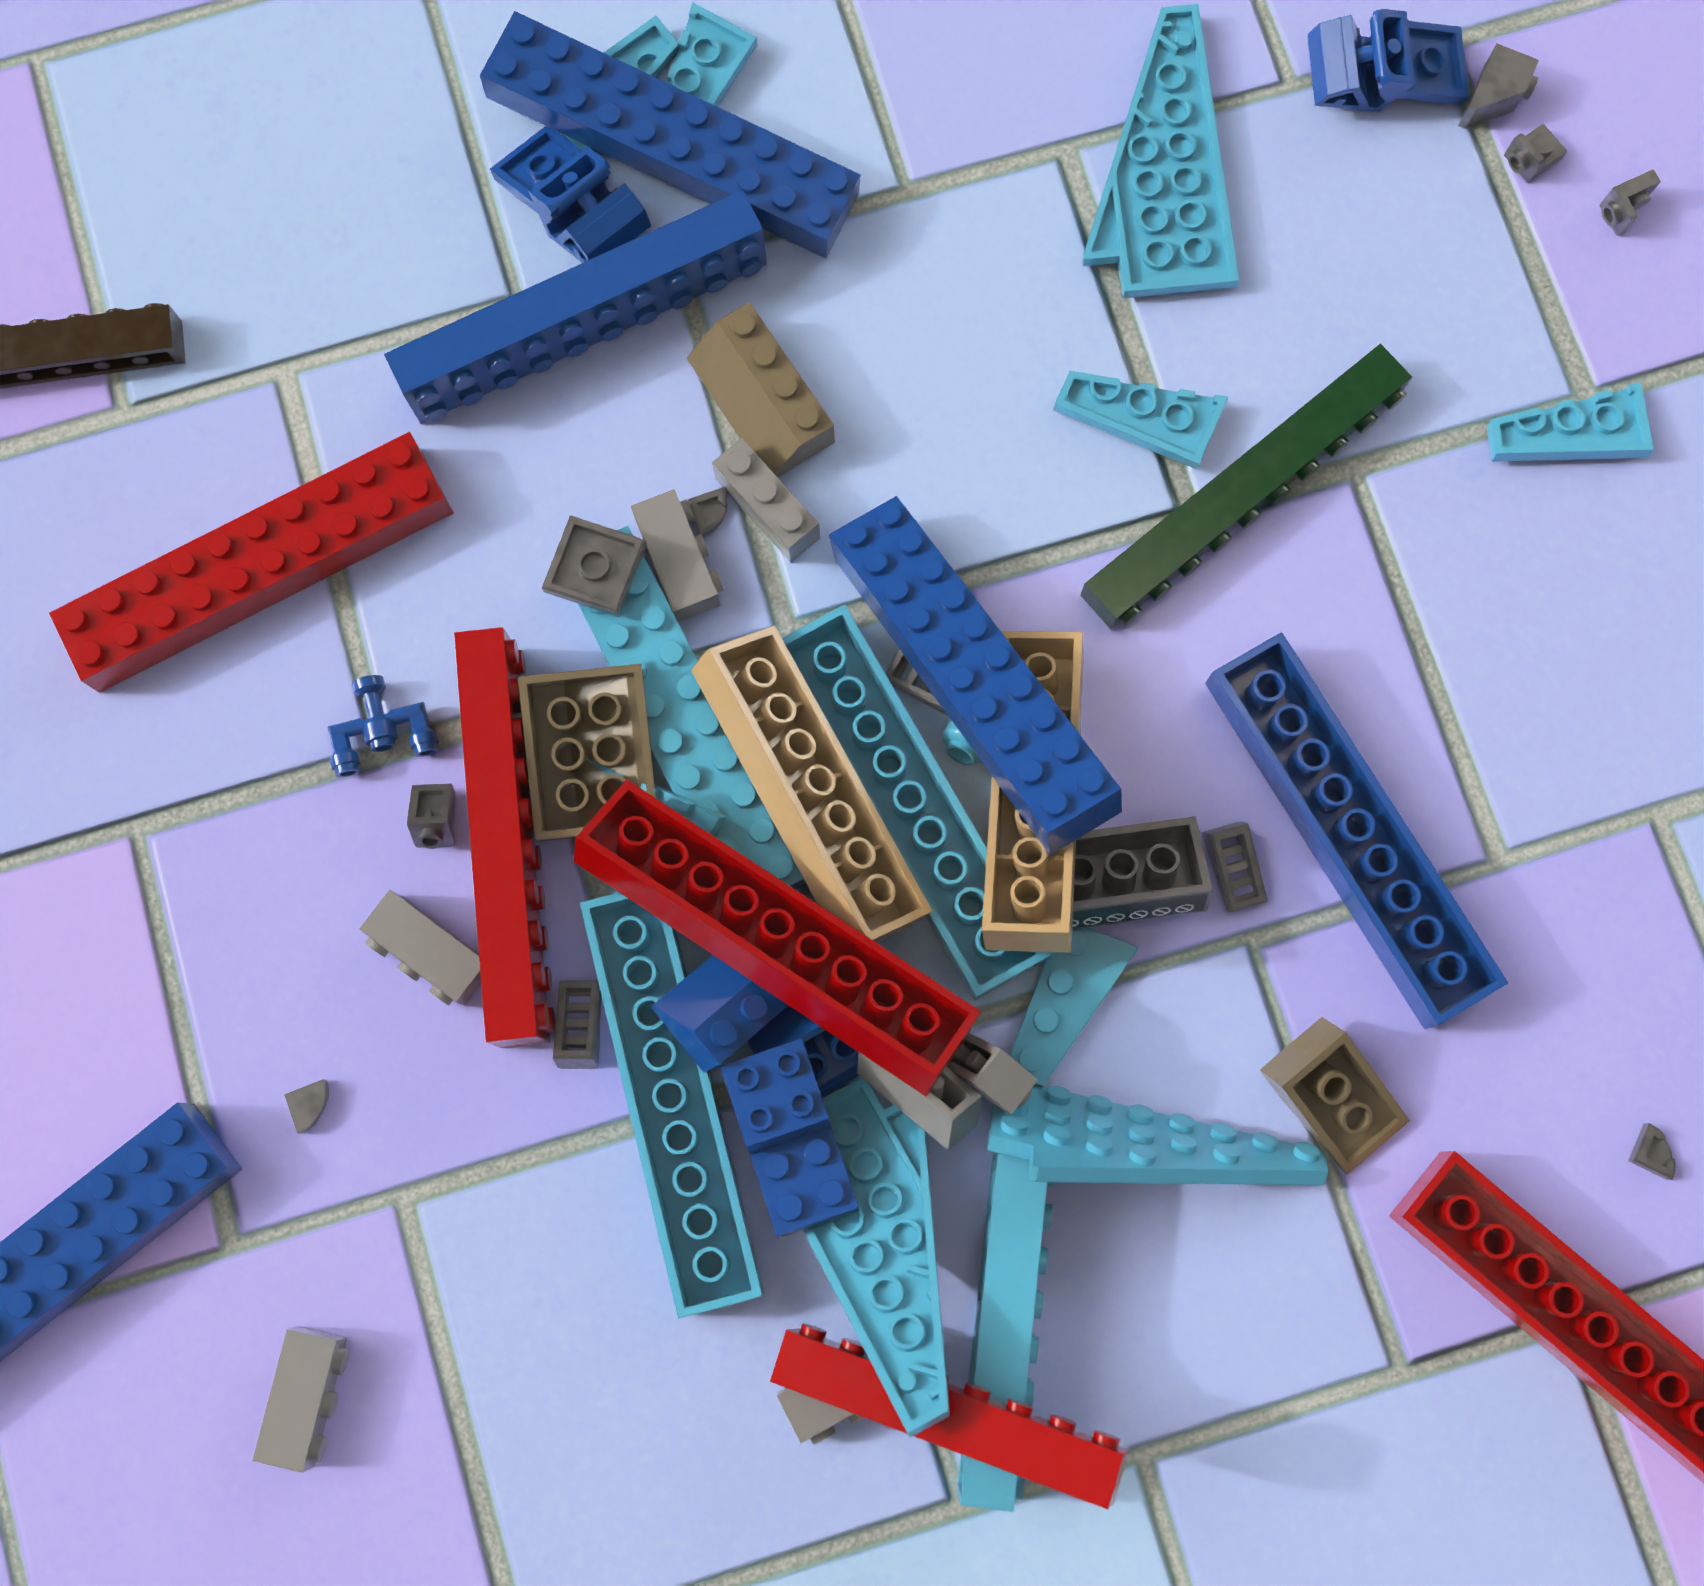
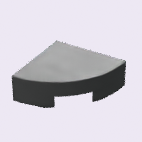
(709, 510)
(307, 1104)
(1653, 1152)

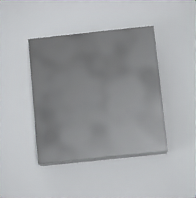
(594, 566)

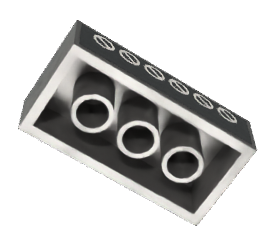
(1140, 873)

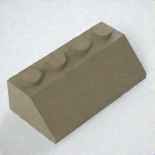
(761, 391)

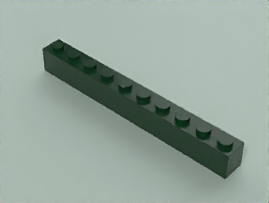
(1245, 487)

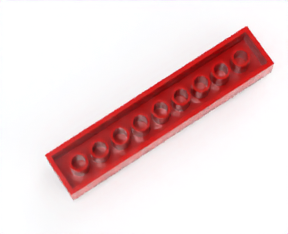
(250, 563)
(502, 841)
(776, 936)
(1560, 1303)

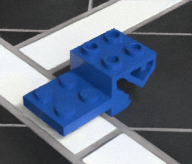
(1395, 62)
(571, 194)
(789, 1138)

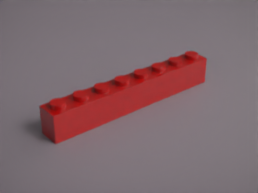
(977, 1426)

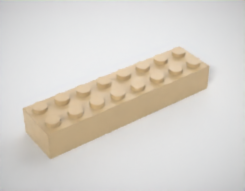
(809, 785)
(1025, 887)

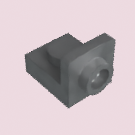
(1534, 152)
(1622, 201)
(431, 815)

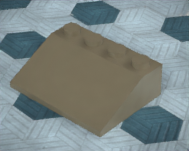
(575, 719)

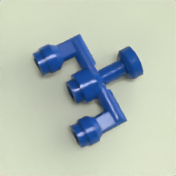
(379, 728)

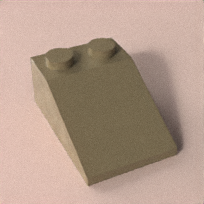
(1335, 1094)

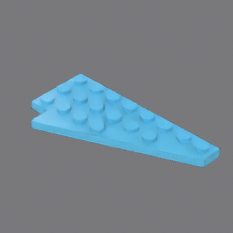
(1166, 188)
(1110, 1142)
(886, 1253)

